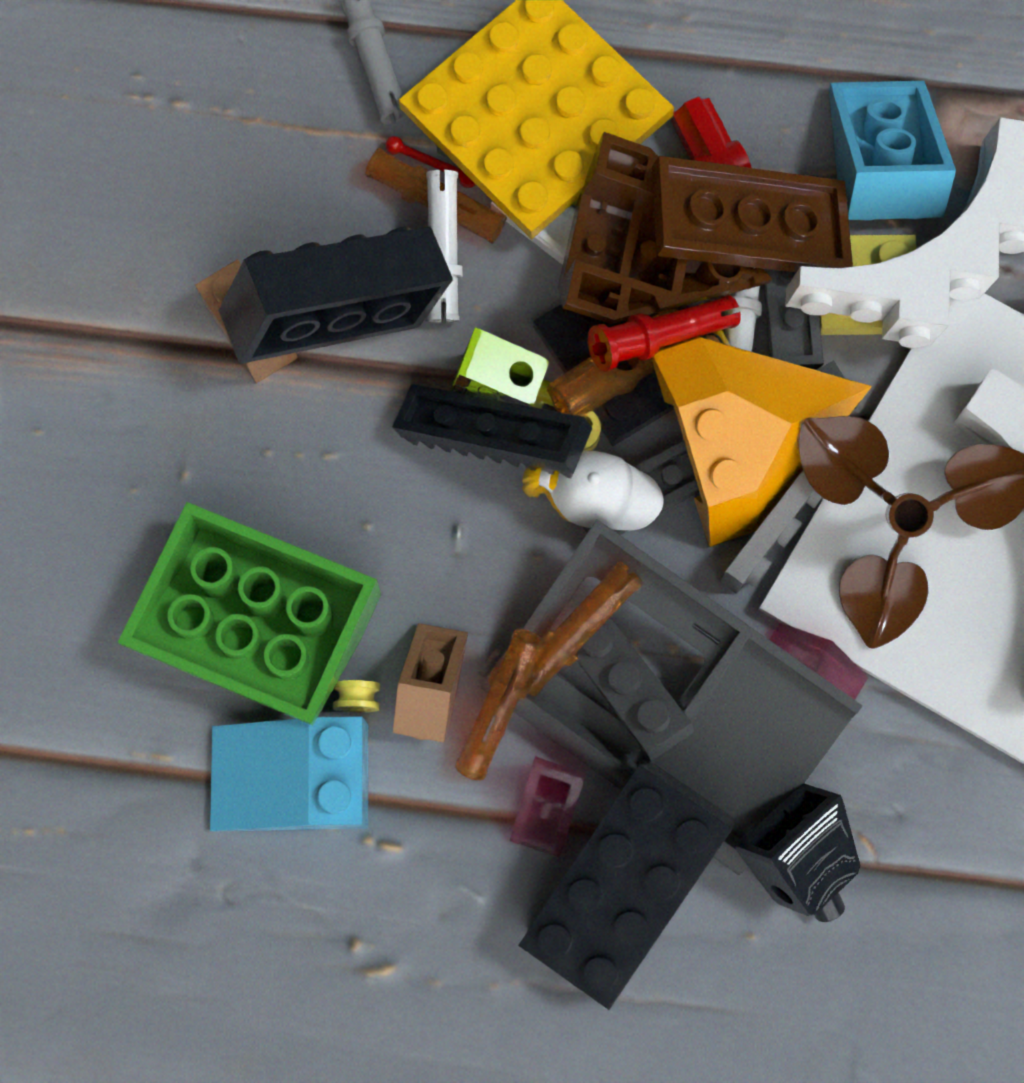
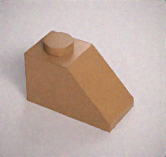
(429, 683)

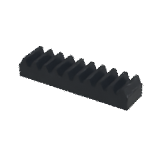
(493, 429)

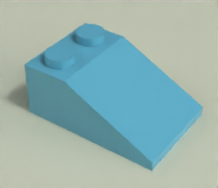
(890, 150)
(290, 775)

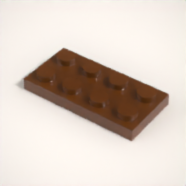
(749, 216)

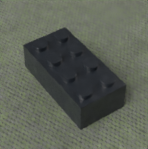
(333, 293)
(627, 883)

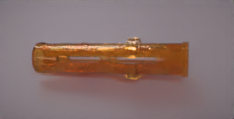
(413, 187)
(582, 624)
(521, 654)

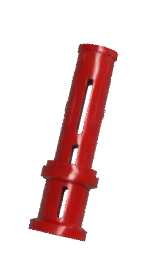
(645, 335)

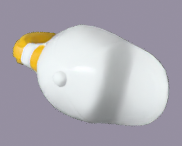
(599, 489)

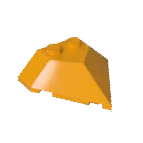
(744, 426)

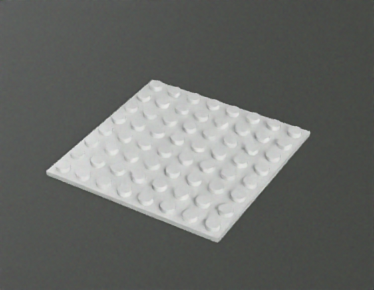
(969, 639)

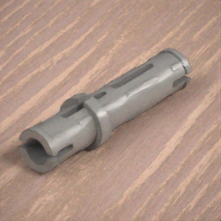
(367, 35)

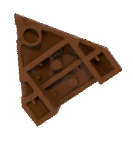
(612, 250)

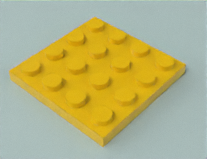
(529, 108)

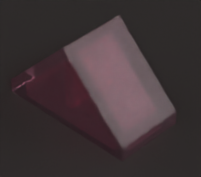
(822, 657)
(547, 806)

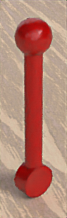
(395, 145)

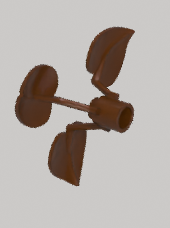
(844, 456)

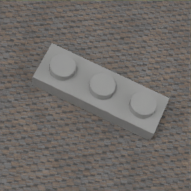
(777, 527)

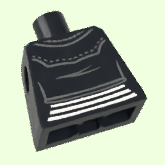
(804, 853)

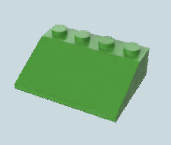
(251, 613)

